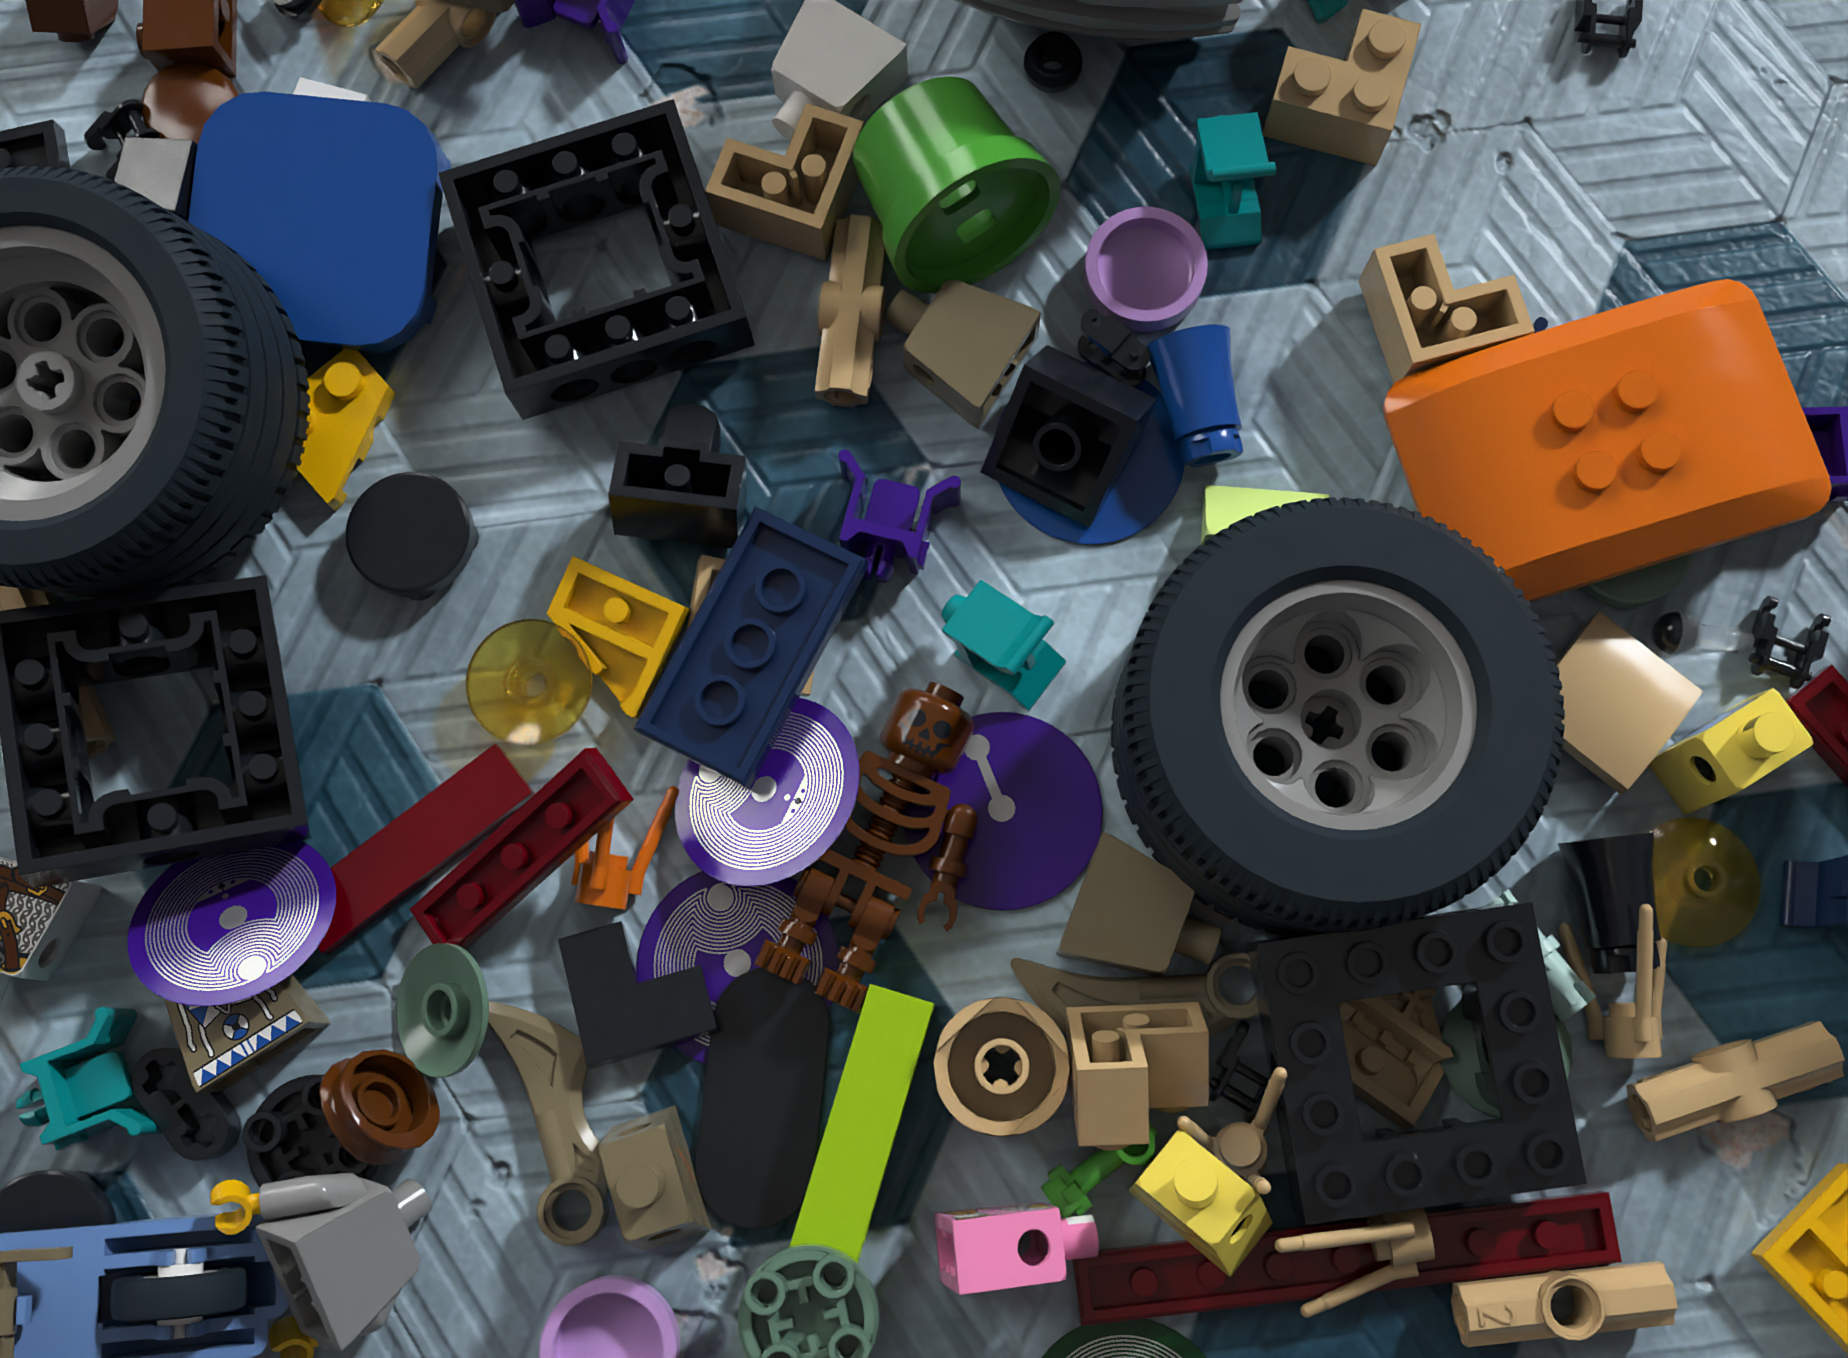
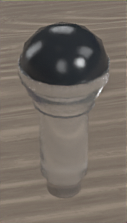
(1680, 633)

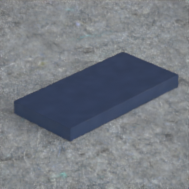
(751, 647)

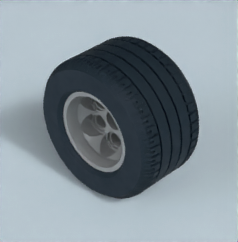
(200, 346)
(1388, 601)

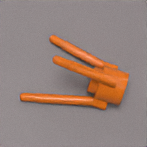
(603, 876)

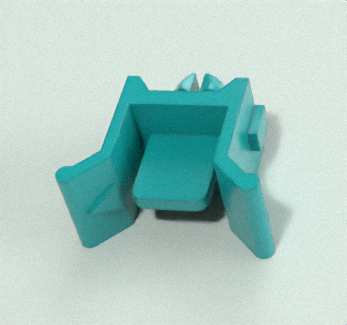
(1225, 162)
(1002, 642)
(79, 1090)

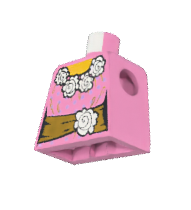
(981, 1246)

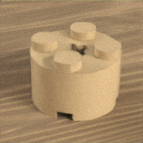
(1040, 1066)

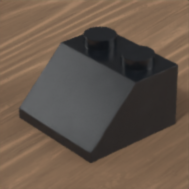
(1067, 434)

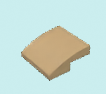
(1619, 702)

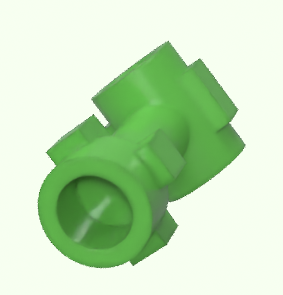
(1069, 1189)

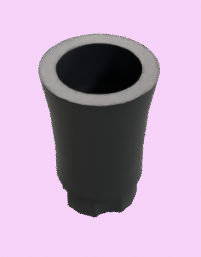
(1609, 886)

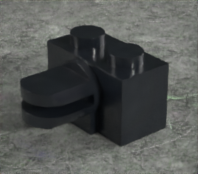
(682, 485)

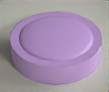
(1145, 268)
(611, 1320)

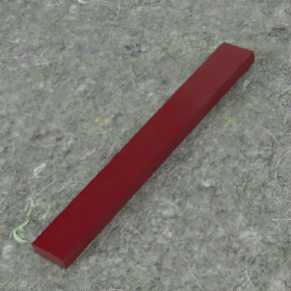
(1466, 1241)

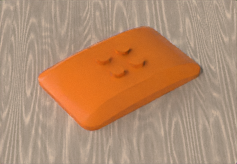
(1612, 440)

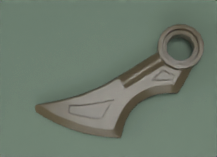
(1058, 989)
(553, 1076)

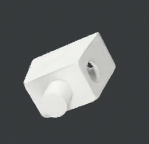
(835, 64)

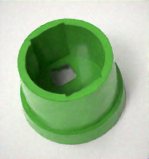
(952, 184)

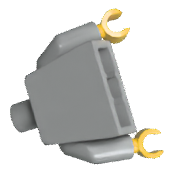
(334, 1249)

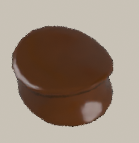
(183, 99)
(379, 1105)

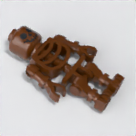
(923, 738)

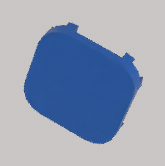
(329, 209)

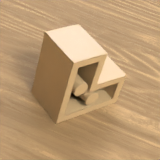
(1349, 102)
(790, 196)
(1425, 319)
(1133, 1062)

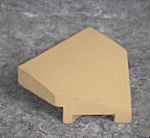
(1394, 1052)

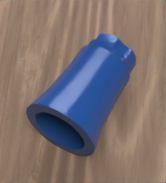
(1199, 392)

